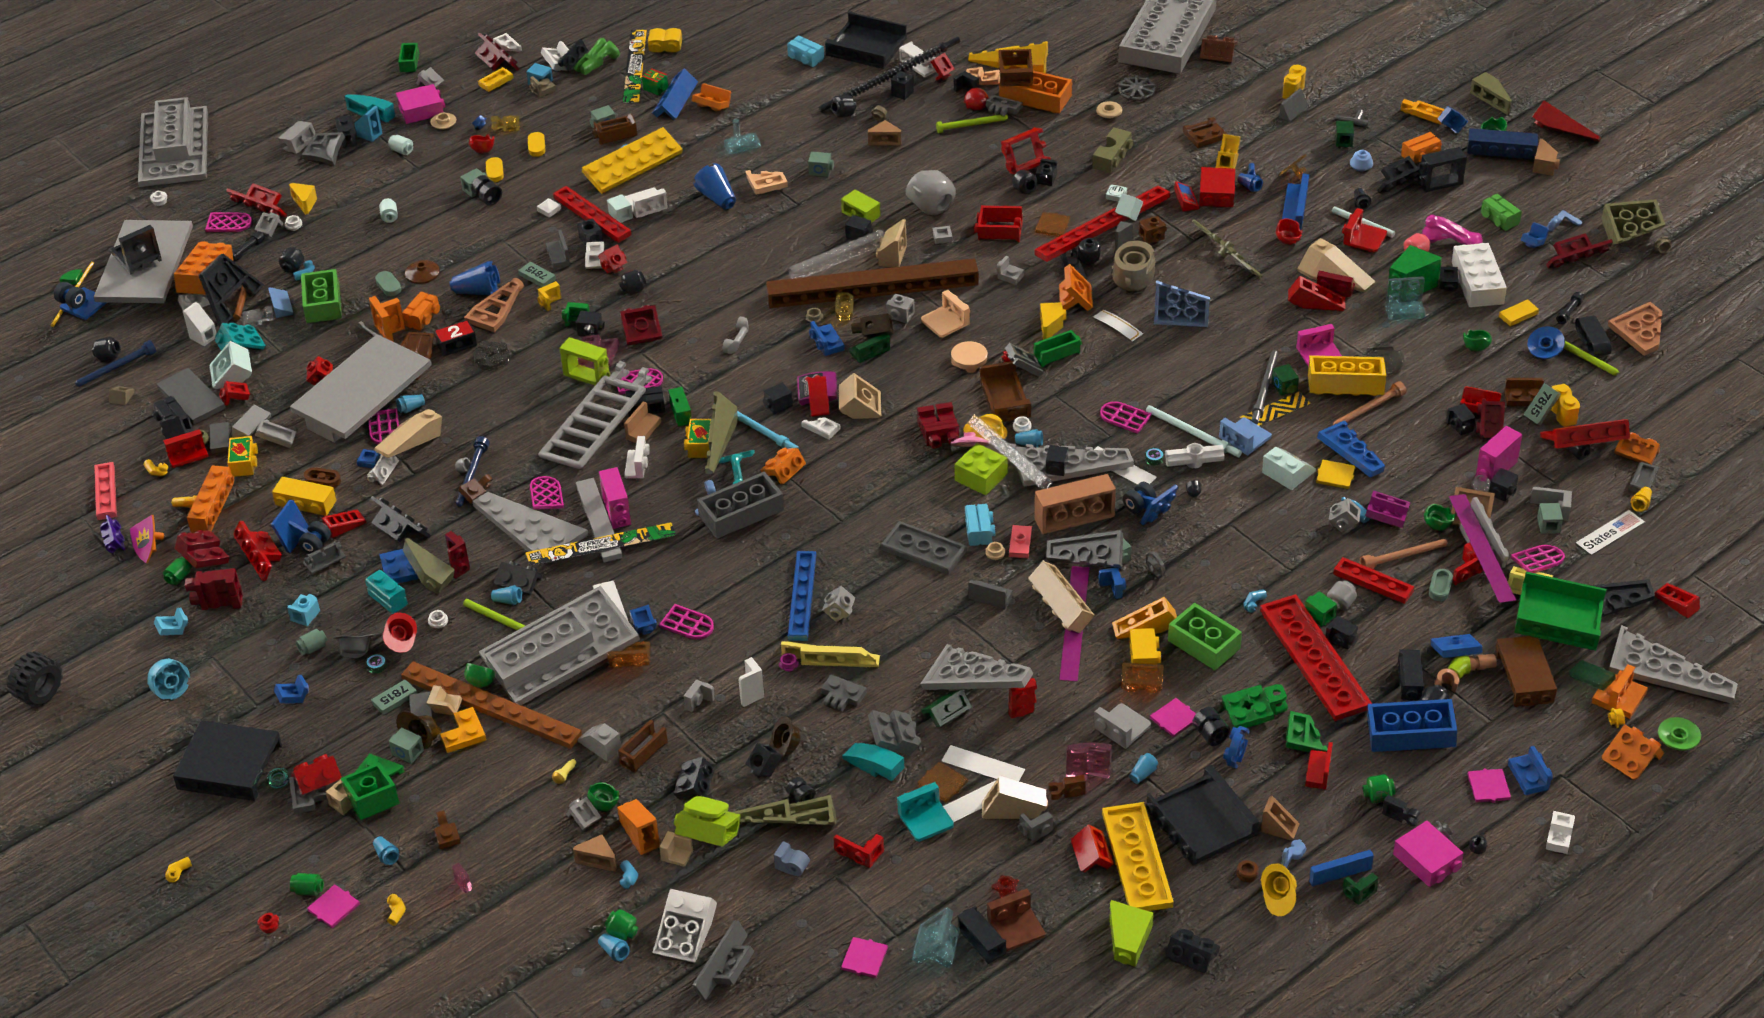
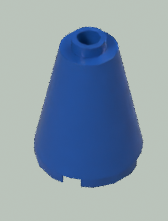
(715, 185)
(477, 280)

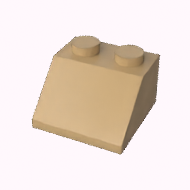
(892, 246)
(859, 398)

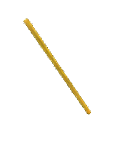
(77, 285)

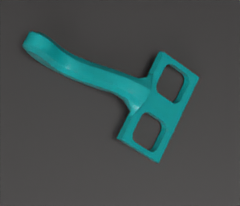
(735, 460)

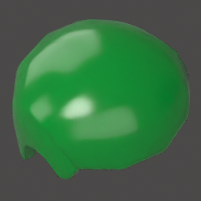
(1495, 124)
(1477, 340)
(1438, 517)
(478, 675)
(603, 796)

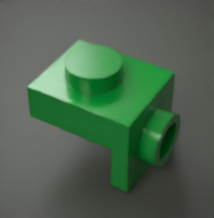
(572, 312)

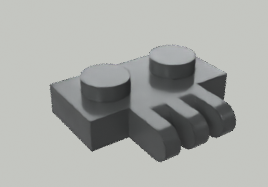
(1004, 105)
(842, 692)
(305, 802)

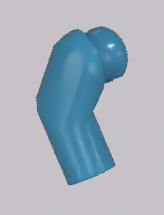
(309, 267)
(1251, 599)
(630, 874)

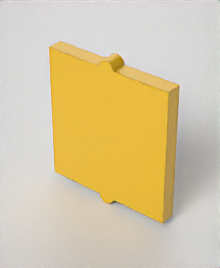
(1335, 474)

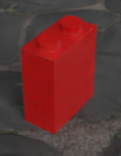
(1217, 187)

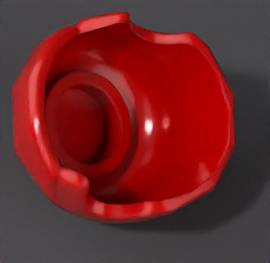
(976, 99)
(481, 144)
(1288, 231)

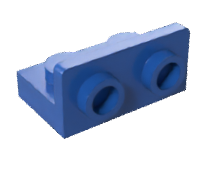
(826, 339)
(1531, 772)

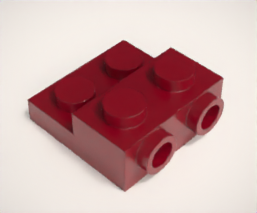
(641, 325)
(201, 549)

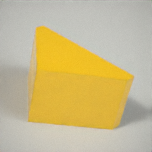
(304, 196)

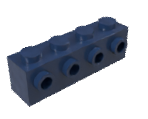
(1502, 143)

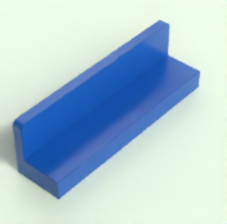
(676, 94)
(1296, 200)

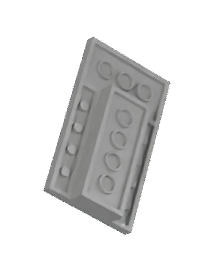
(173, 143)
(153, 282)
(359, 388)
(559, 645)

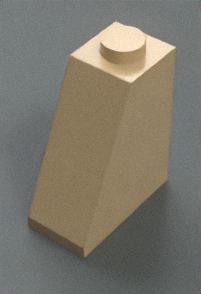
(1012, 798)

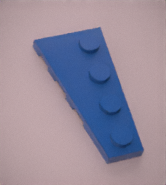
(1348, 446)

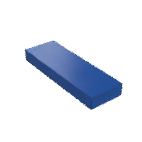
(1341, 867)

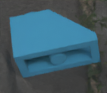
(369, 125)

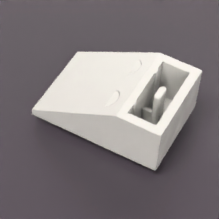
(684, 925)

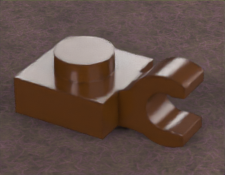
(474, 489)
(1070, 787)
(446, 833)

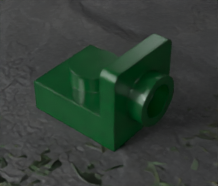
(1362, 889)

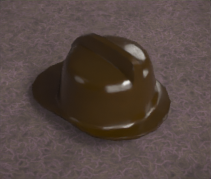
(419, 725)
(785, 736)

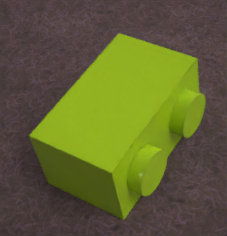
(860, 205)

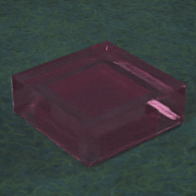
(461, 878)

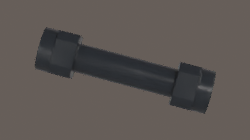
(256, 238)
(1564, 315)

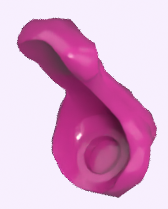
(1441, 228)

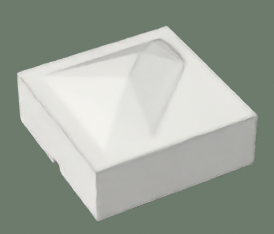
(549, 207)

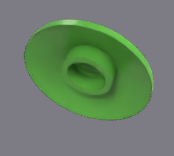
(1679, 733)

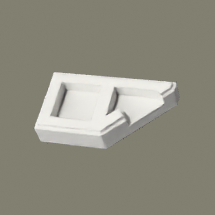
(507, 43)
(822, 427)

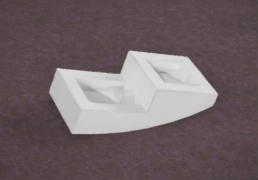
(591, 258)
(1560, 832)

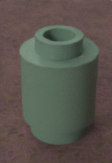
(311, 642)

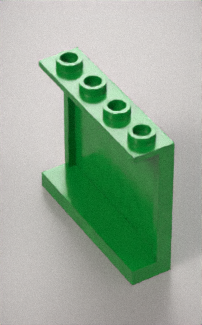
(1560, 611)

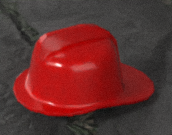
(400, 632)

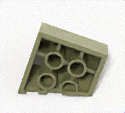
(1631, 219)

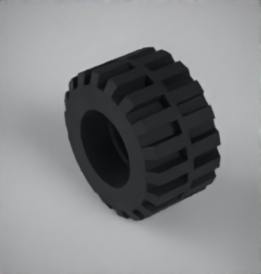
(34, 679)

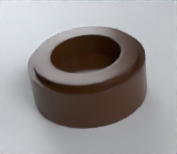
(1247, 871)

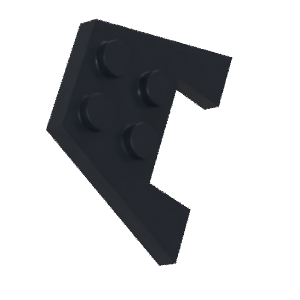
(221, 280)

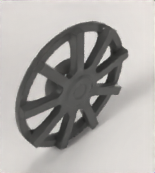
(1136, 88)

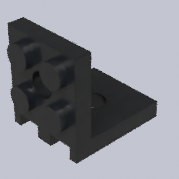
(137, 249)

